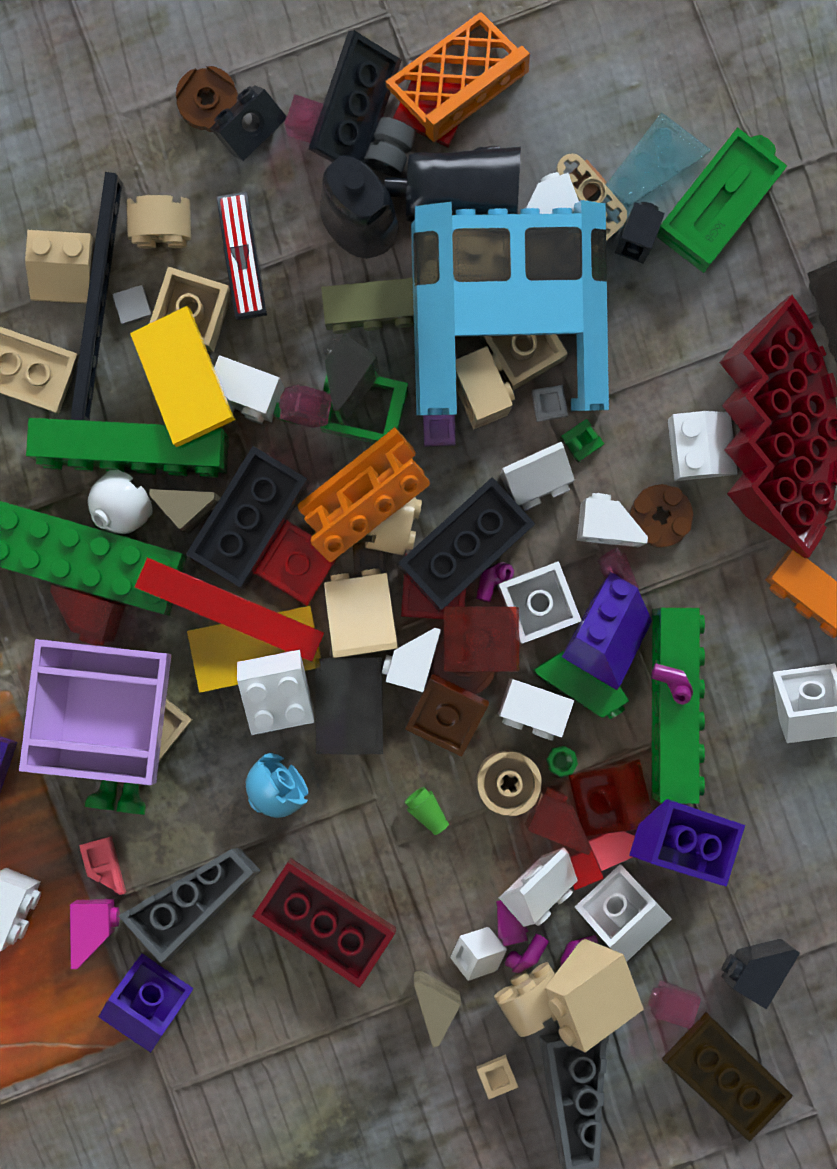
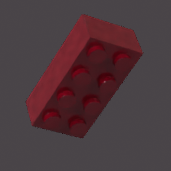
(325, 922)

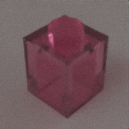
(302, 118)
(305, 406)
(674, 1004)

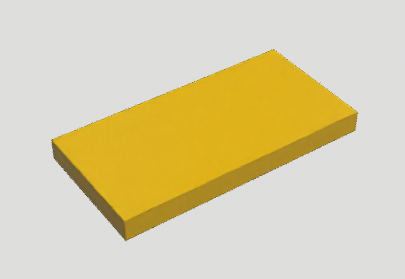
(182, 376)
(219, 648)

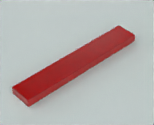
(228, 609)

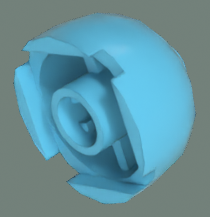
(274, 788)

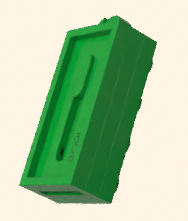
(721, 198)

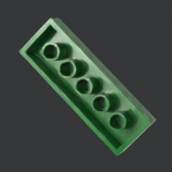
(123, 446)
(80, 556)
(674, 725)

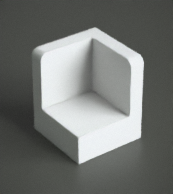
(478, 953)

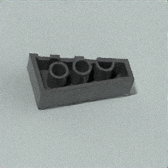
(185, 907)
(575, 1099)

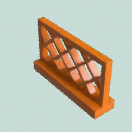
(479, 89)

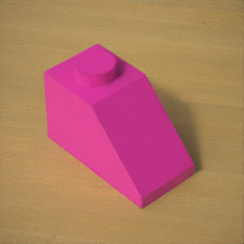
(90, 926)

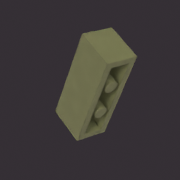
(368, 305)

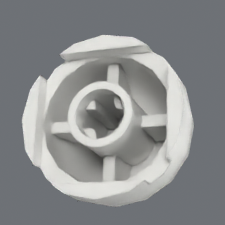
(118, 504)

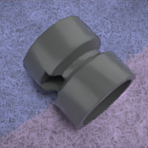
(389, 150)

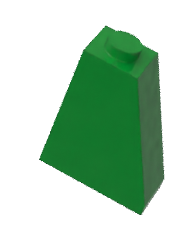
(582, 687)

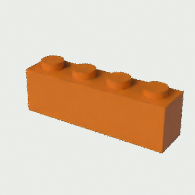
(808, 588)

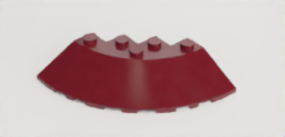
(786, 428)

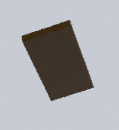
(727, 1077)

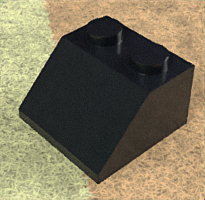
(759, 969)

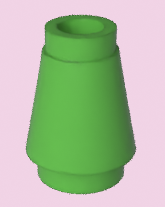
(426, 810)

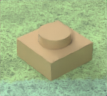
(497, 1077)

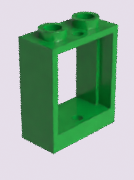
(393, 419)

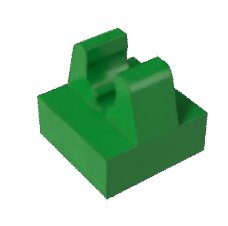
(582, 440)

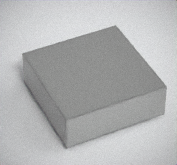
(132, 305)
(549, 403)

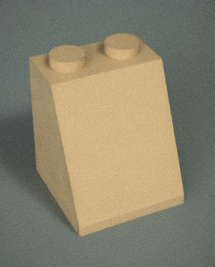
(360, 614)
(592, 995)

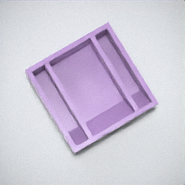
(95, 712)

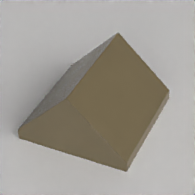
(185, 508)
(438, 1004)

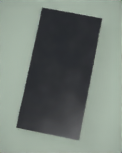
(354, 99)

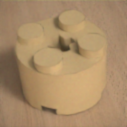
(158, 220)
(395, 532)
(504, 800)
(527, 1000)

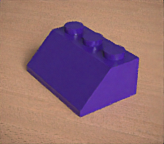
(610, 631)
(688, 842)

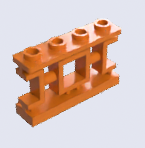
(363, 494)

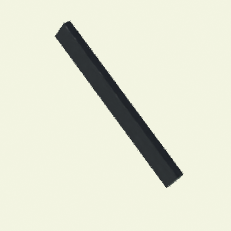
(97, 297)

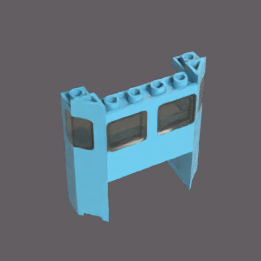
(504, 280)

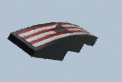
(241, 256)

